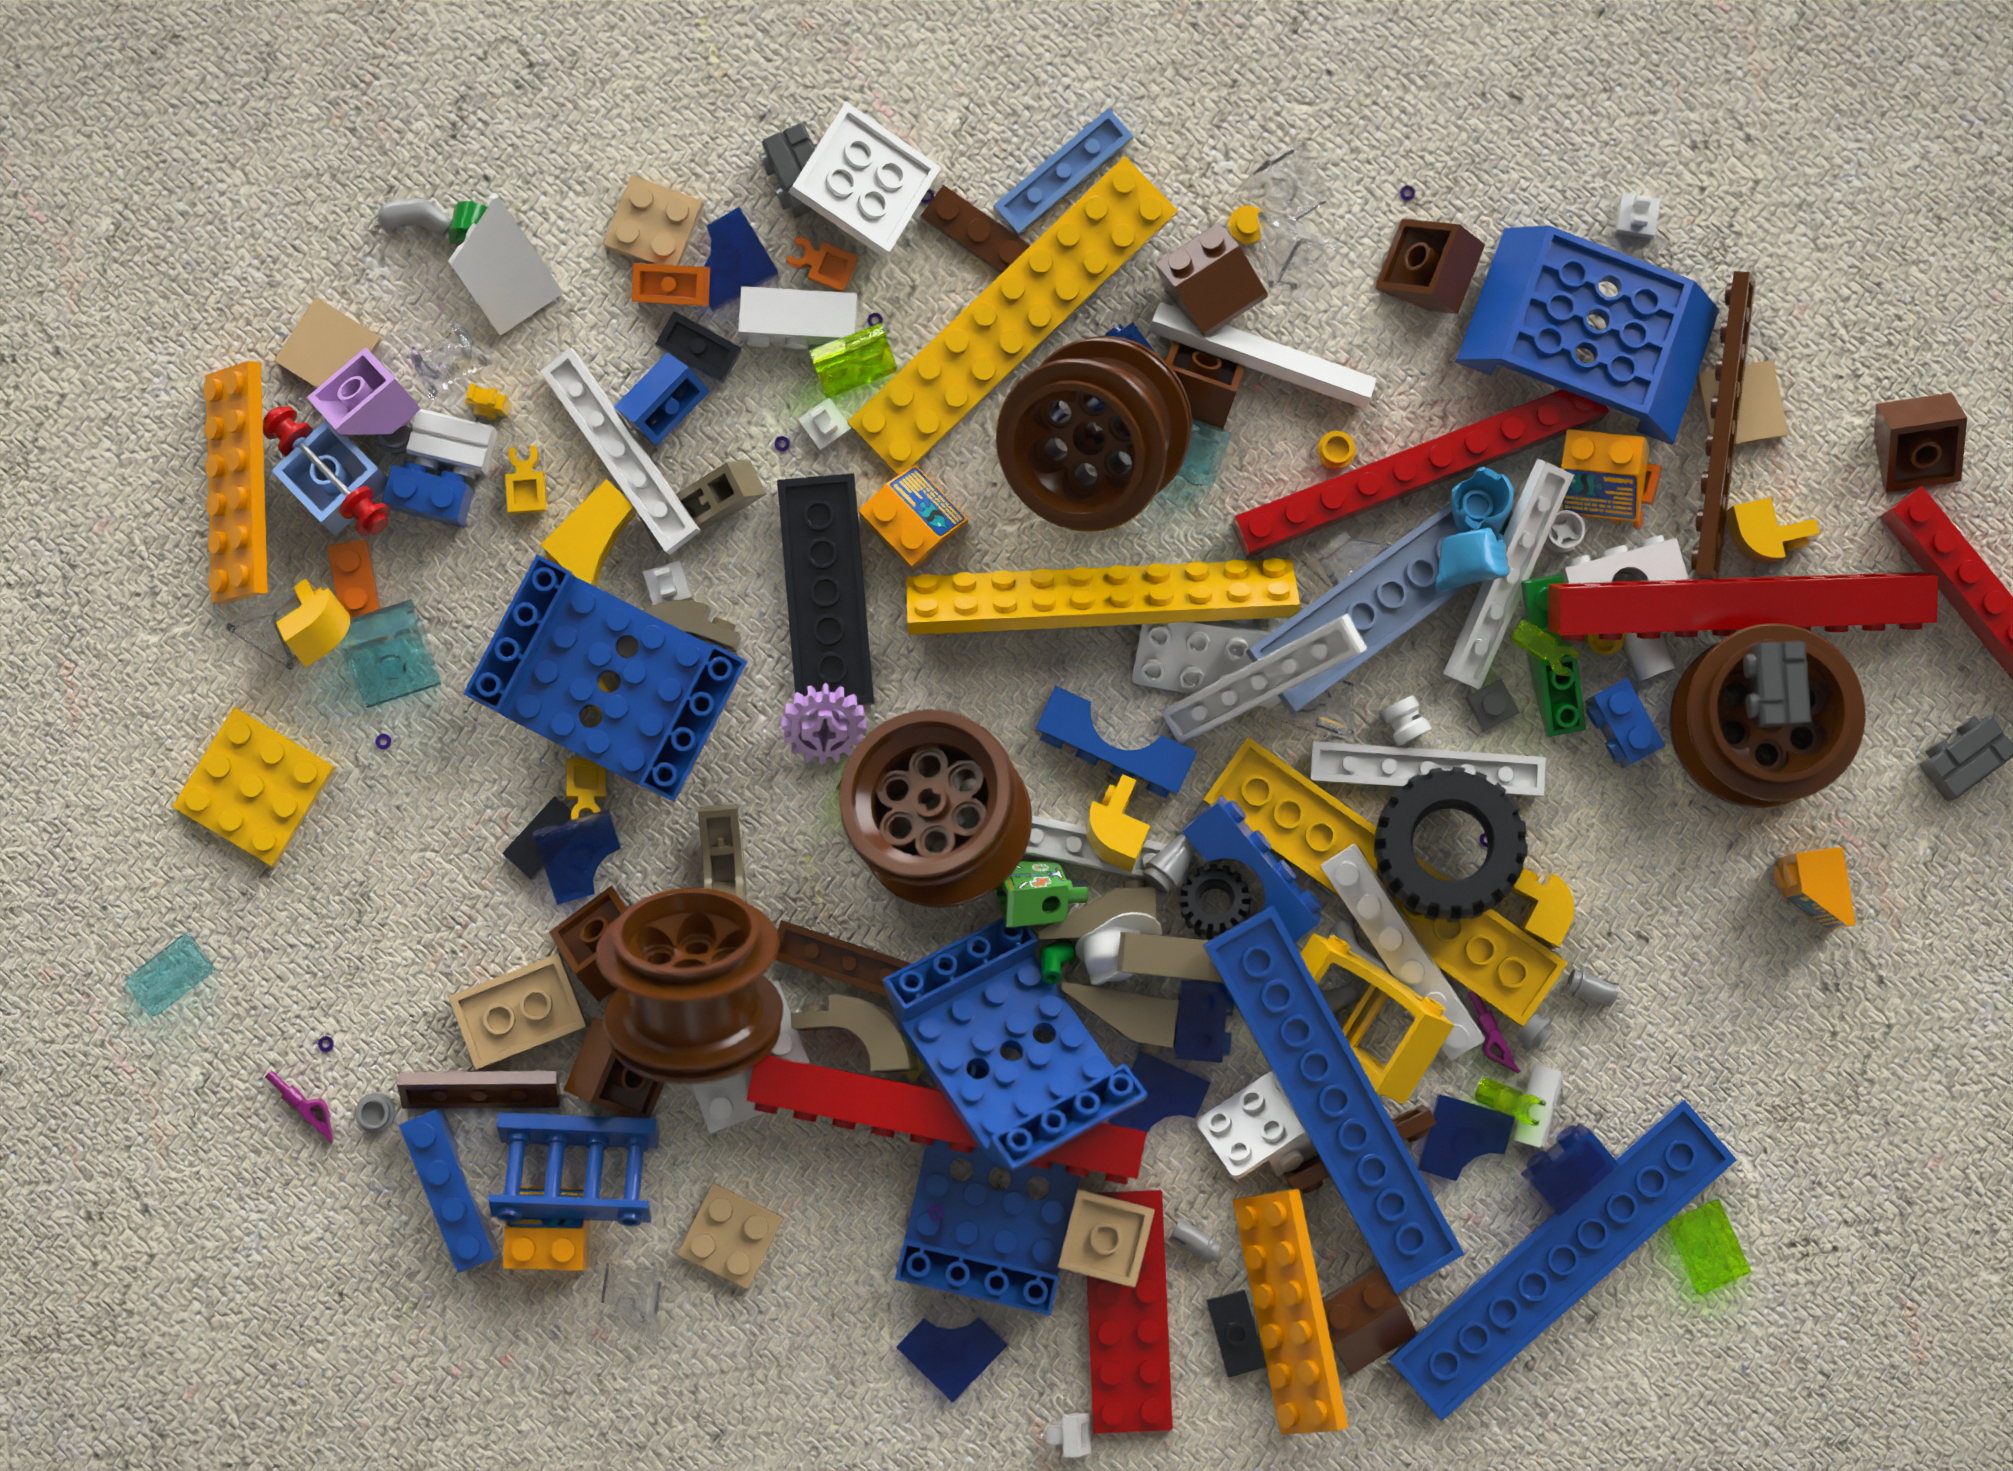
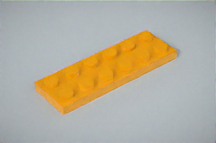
(235, 483)
(1290, 1313)

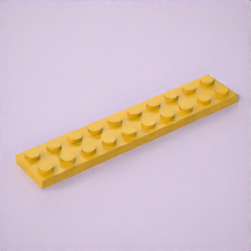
(1013, 316)
(1101, 596)
(1312, 826)

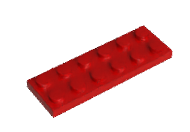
(1132, 1338)

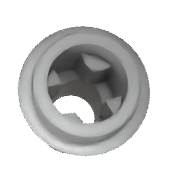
(1170, 864)

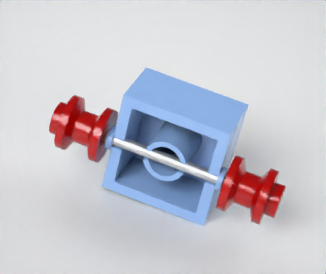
(328, 473)

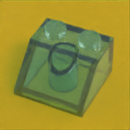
(389, 654)

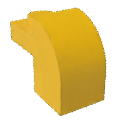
(1757, 533)
(316, 625)
(1111, 832)
(1550, 908)

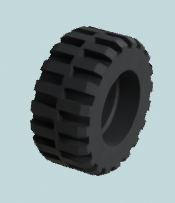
(1468, 794)

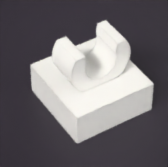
(1637, 215)
(824, 425)
(667, 583)
(1073, 1434)

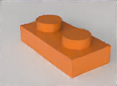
(670, 284)
(354, 577)

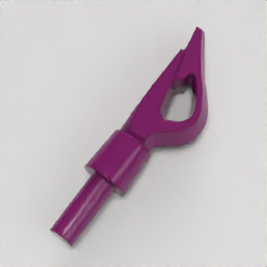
(1493, 1036)
(304, 1107)

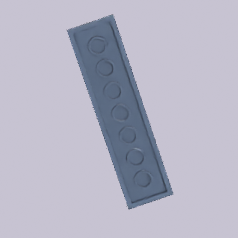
(1380, 598)

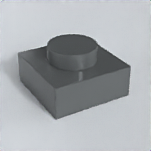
(1492, 705)

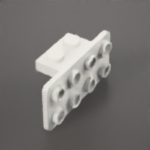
(1194, 653)
(1256, 1129)

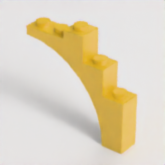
(588, 536)

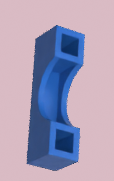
(1070, 722)
(1223, 834)
(444, 1182)

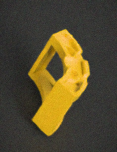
(1419, 1044)

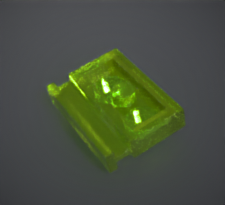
(853, 360)
(1708, 1247)

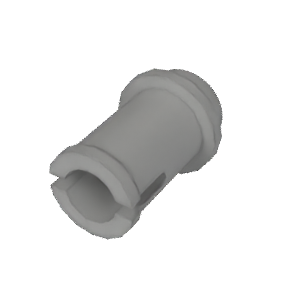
(1592, 987)
(1195, 1241)

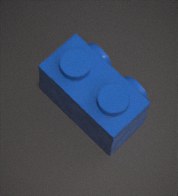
(662, 399)
(428, 495)
(1623, 723)

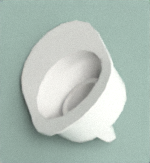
(1101, 946)

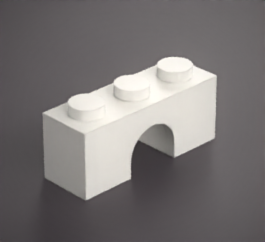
(1652, 561)

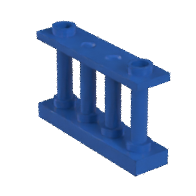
(558, 1133)

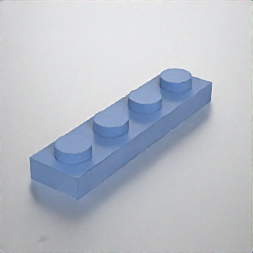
(1063, 172)

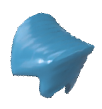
(1482, 501)
(1471, 559)

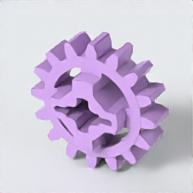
(805, 717)

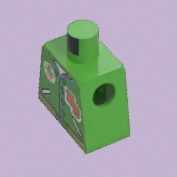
(1038, 894)

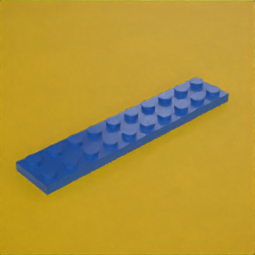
(1333, 1099)
(1561, 1261)

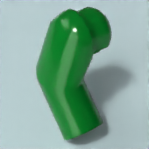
(1053, 958)

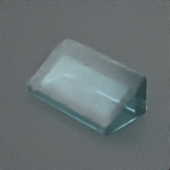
(170, 974)

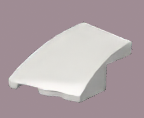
(503, 269)

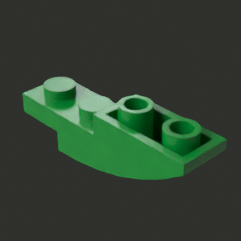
(1556, 695)

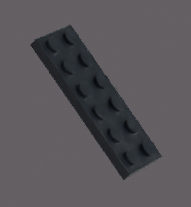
(825, 585)

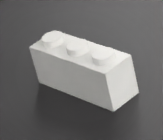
(795, 316)

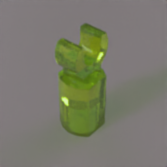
(1542, 646)
(1507, 1100)

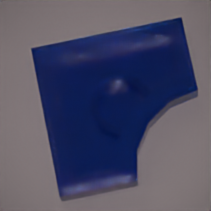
(735, 259)
(574, 852)
(1169, 1093)
(1461, 1135)
(952, 1355)

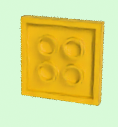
(254, 787)

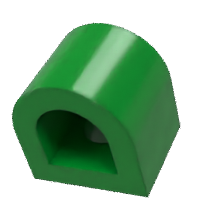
(463, 216)

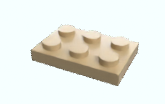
(518, 1011)

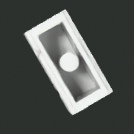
(451, 443)

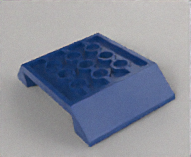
(1537, 315)
(549, 666)
(991, 996)
(989, 1240)

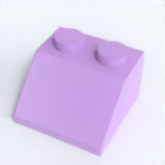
(364, 398)

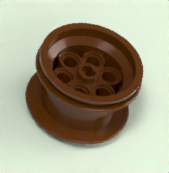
(1141, 415)
(897, 759)
(1731, 770)
(690, 986)

